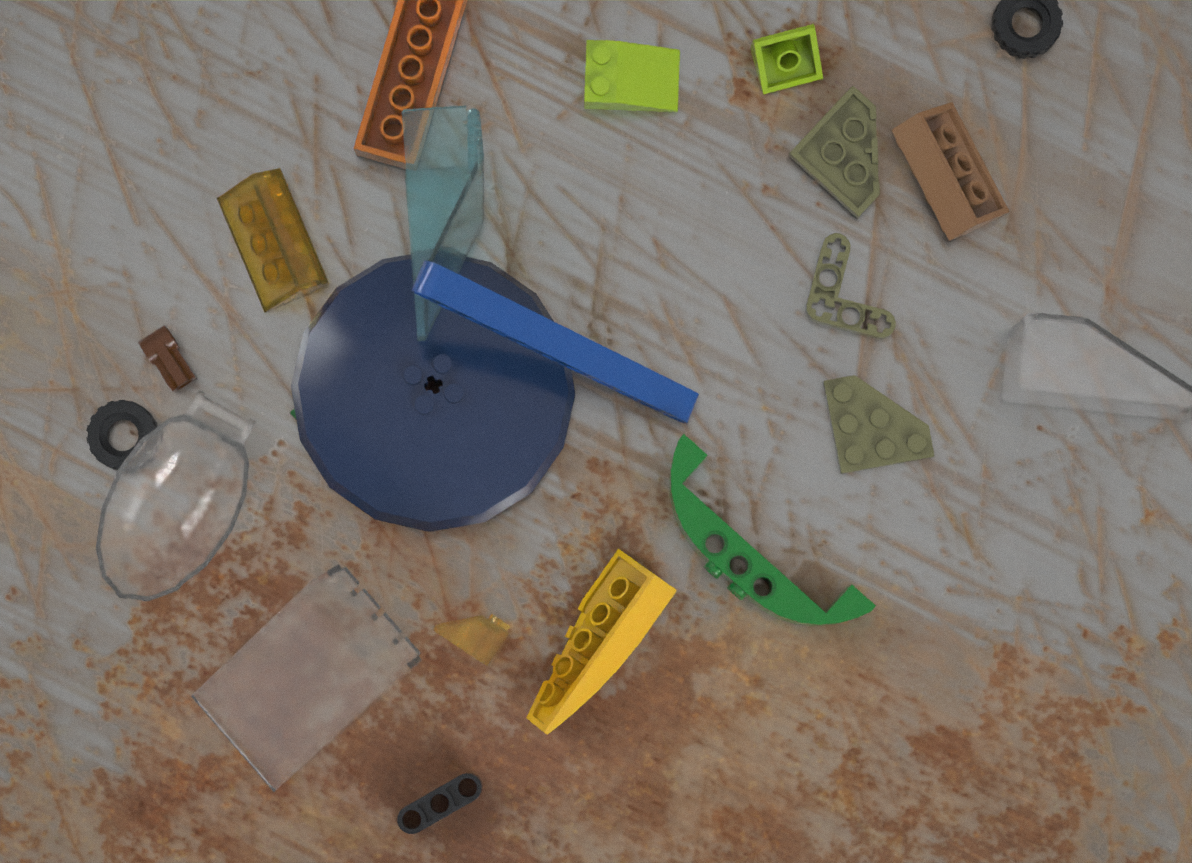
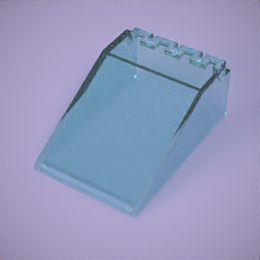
(442, 192)

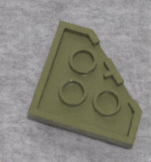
(844, 152)
(872, 428)

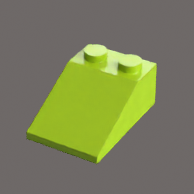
(631, 77)

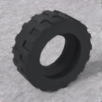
(1027, 46)
(101, 423)

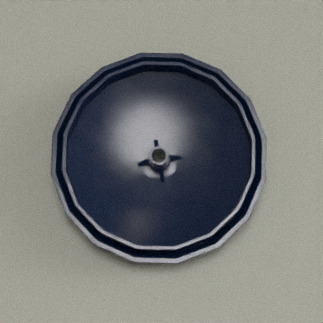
(416, 452)

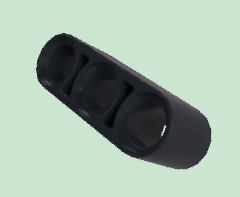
(424, 806)

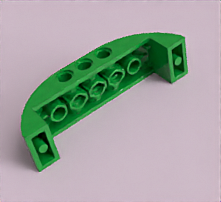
(784, 598)

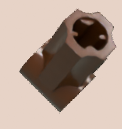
(163, 352)

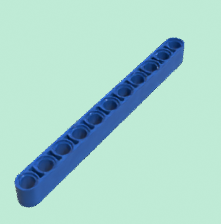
(553, 341)

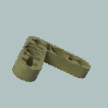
(830, 295)

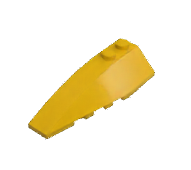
(610, 627)

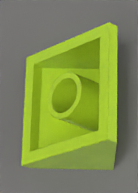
(787, 59)

